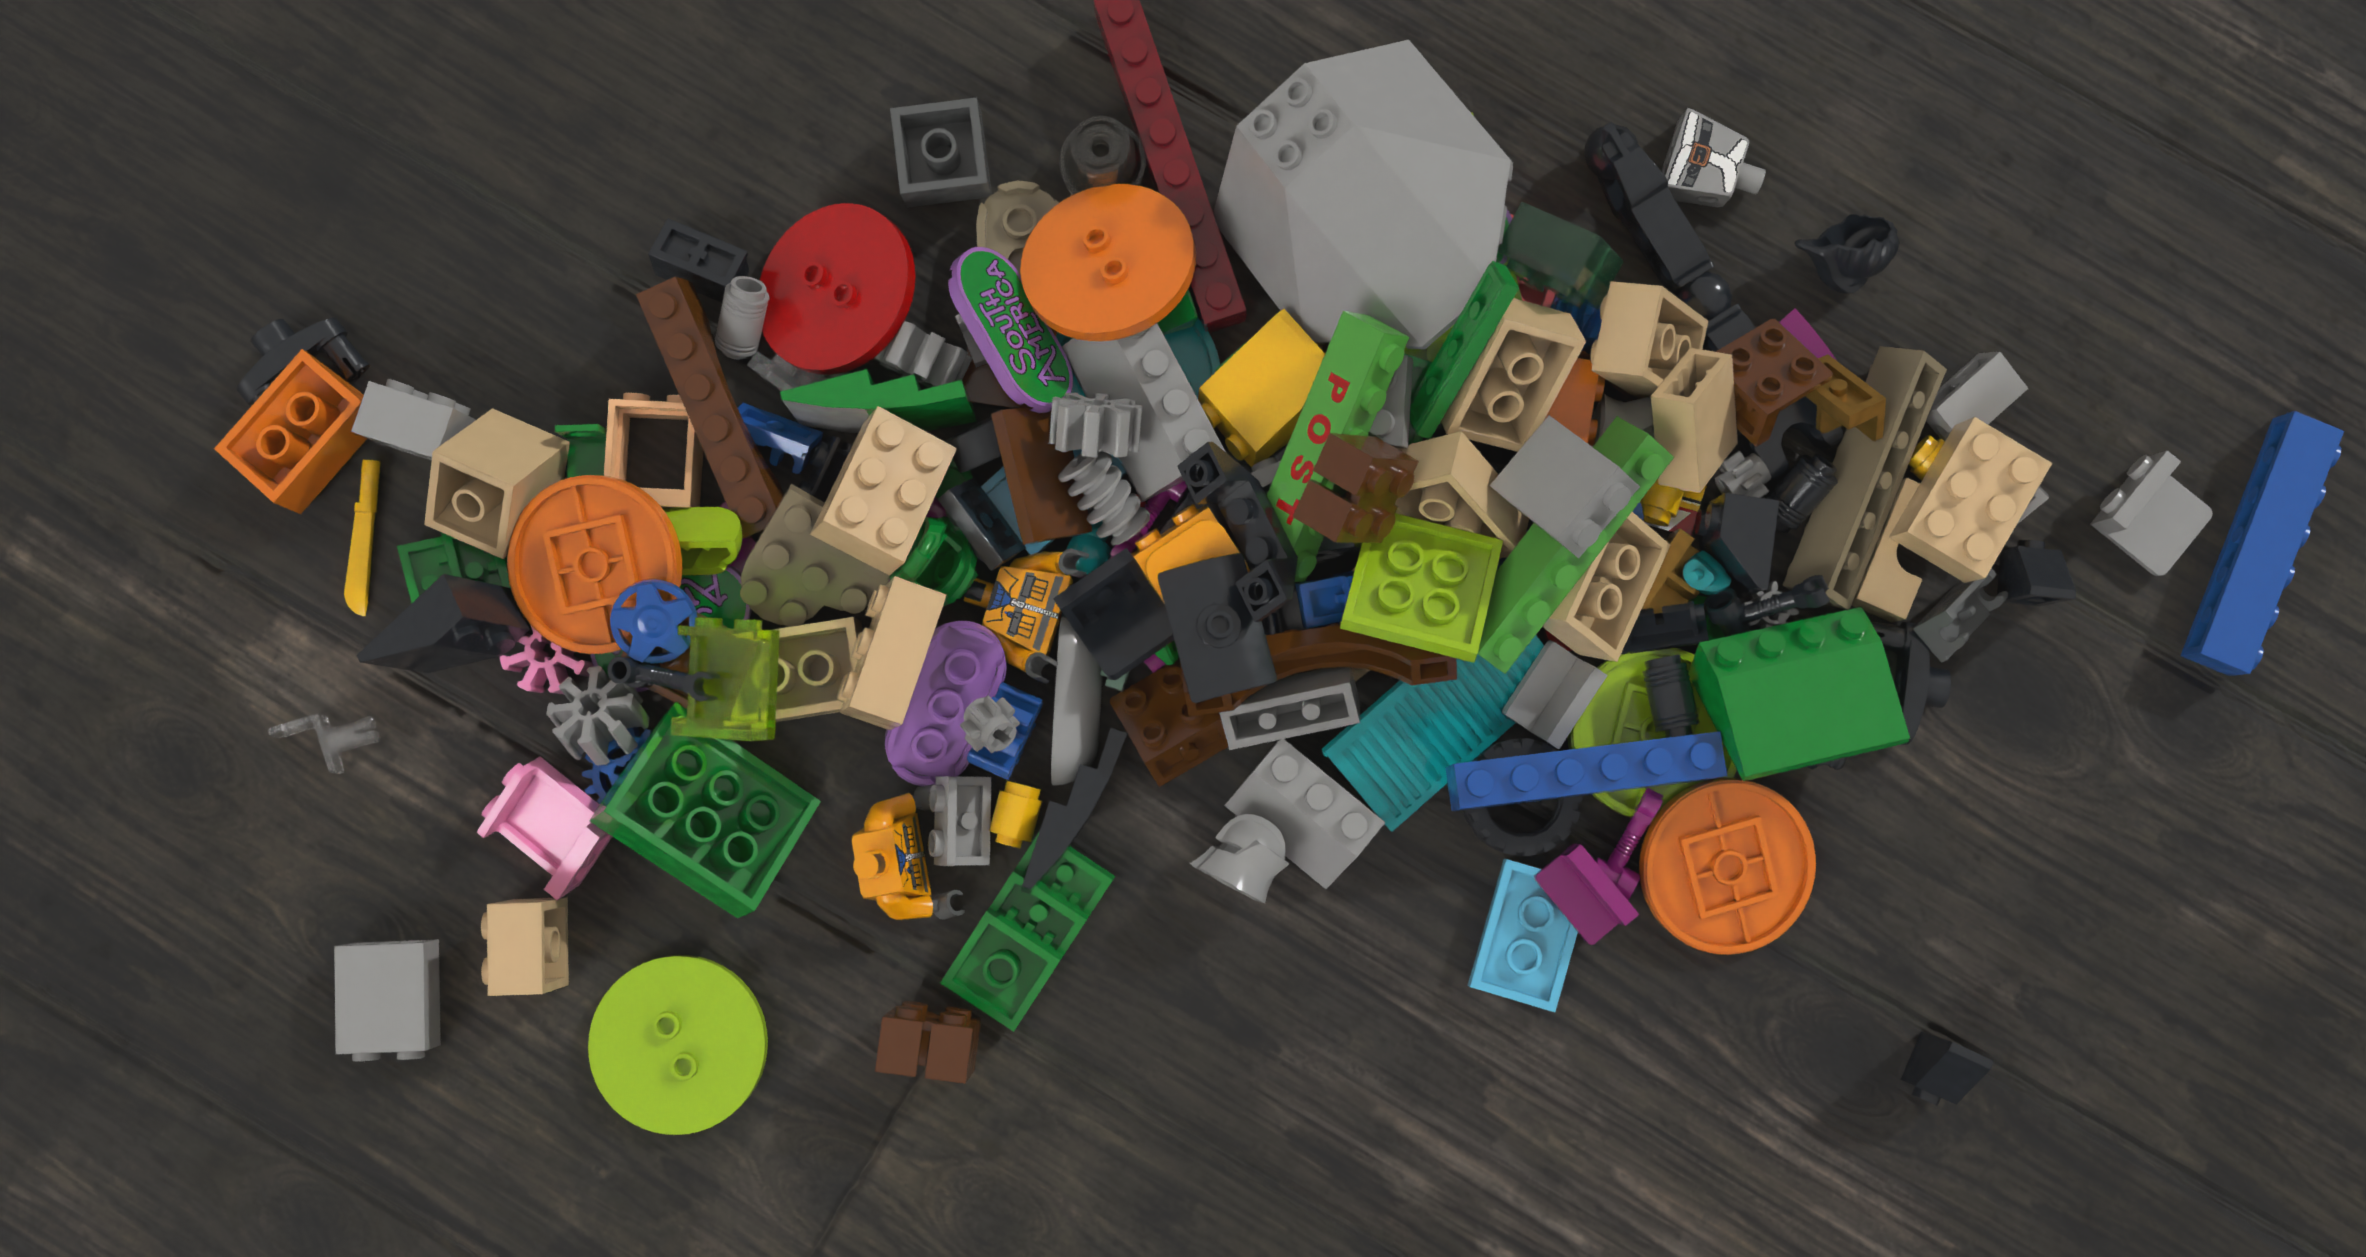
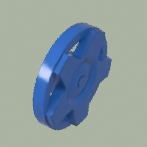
(652, 621)

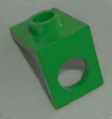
(586, 448)

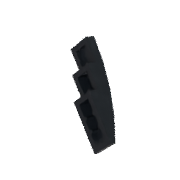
(1064, 822)

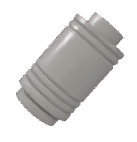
(741, 317)

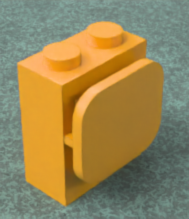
(1191, 540)

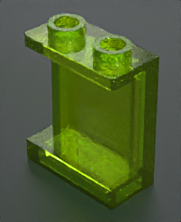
(748, 683)

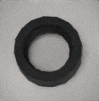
(975, 445)

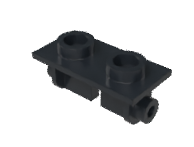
(827, 465)
(1675, 627)

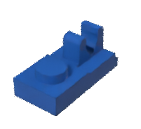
(781, 435)

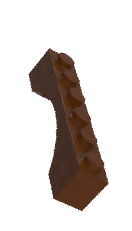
(691, 358)
(1335, 647)

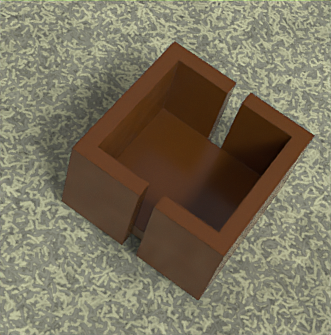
(1373, 478)
(919, 1037)

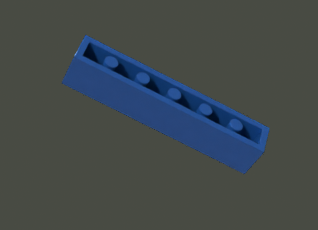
(2263, 544)
(1585, 771)

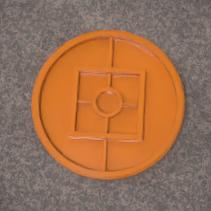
(1108, 262)
(581, 550)
(1727, 866)

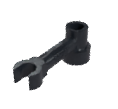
(1733, 616)
(644, 675)

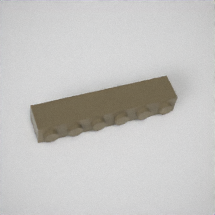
(1868, 475)

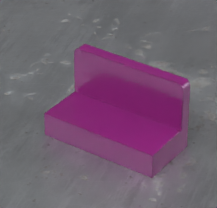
(1585, 894)

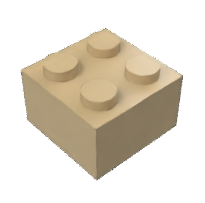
(525, 946)

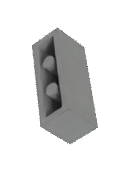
(1294, 708)

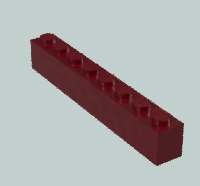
(1169, 156)

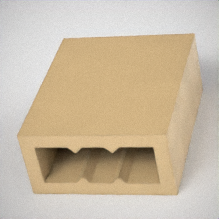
(1695, 418)

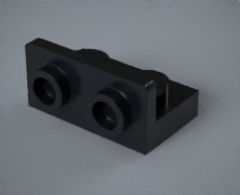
(982, 524)

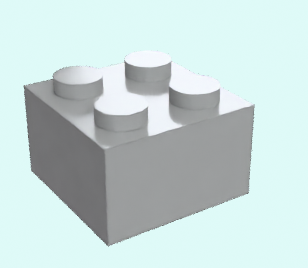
(408, 418)

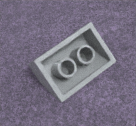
(1315, 815)

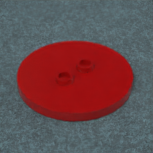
(837, 288)

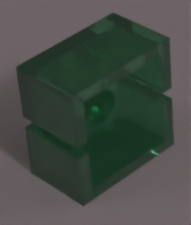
(1559, 257)

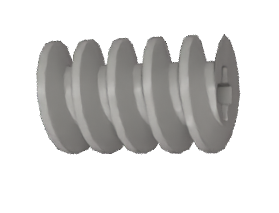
(1107, 495)

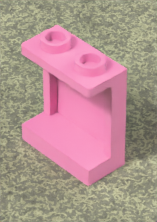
(547, 822)

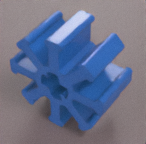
(1027, 710)

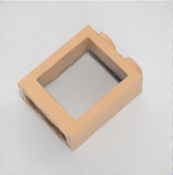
(617, 440)

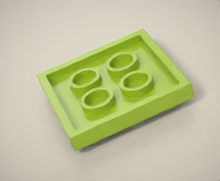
(1424, 587)

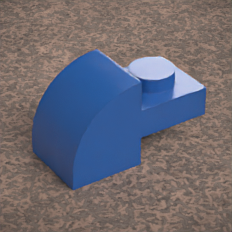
(1324, 599)

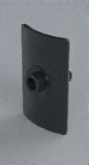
(1214, 630)

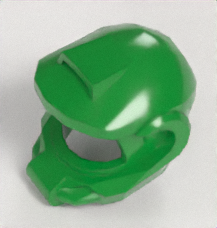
(940, 559)

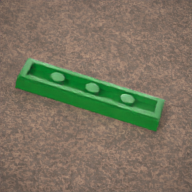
(1462, 348)

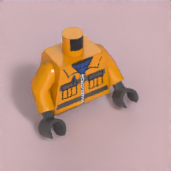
(1023, 606)
(893, 861)

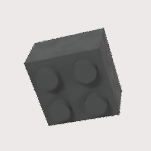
(940, 152)

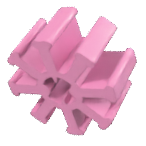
(541, 665)

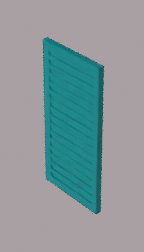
(1418, 730)

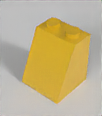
(1262, 389)

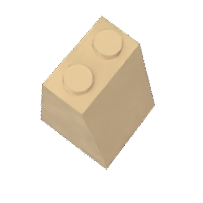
(489, 477)

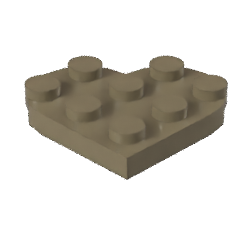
(1010, 217)
(797, 574)

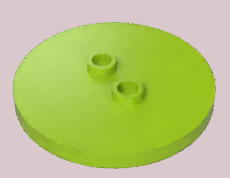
(1623, 715)
(677, 1044)

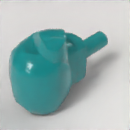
(1096, 547)
(1706, 574)

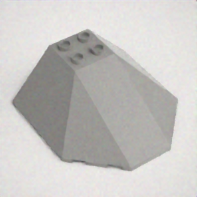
(1365, 195)

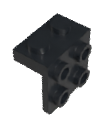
(1117, 615)

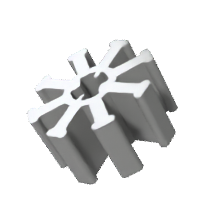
(924, 356)
(1095, 424)
(597, 716)

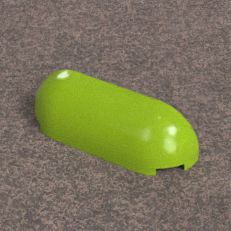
(707, 538)

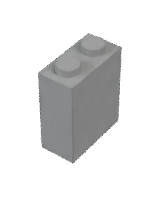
(1565, 486)
(387, 998)

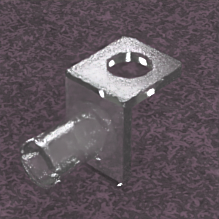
(332, 740)

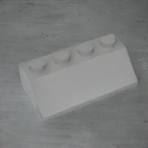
(1172, 417)

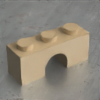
(1886, 586)

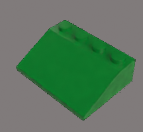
(1800, 693)
(707, 814)

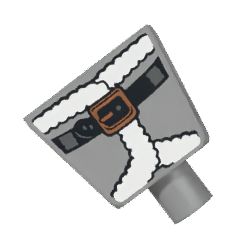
(1708, 162)

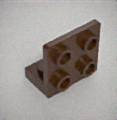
(1769, 376)
(1161, 728)

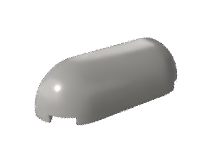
(1075, 707)

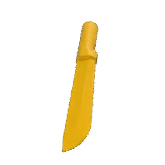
(360, 555)

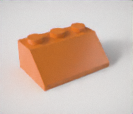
(296, 433)

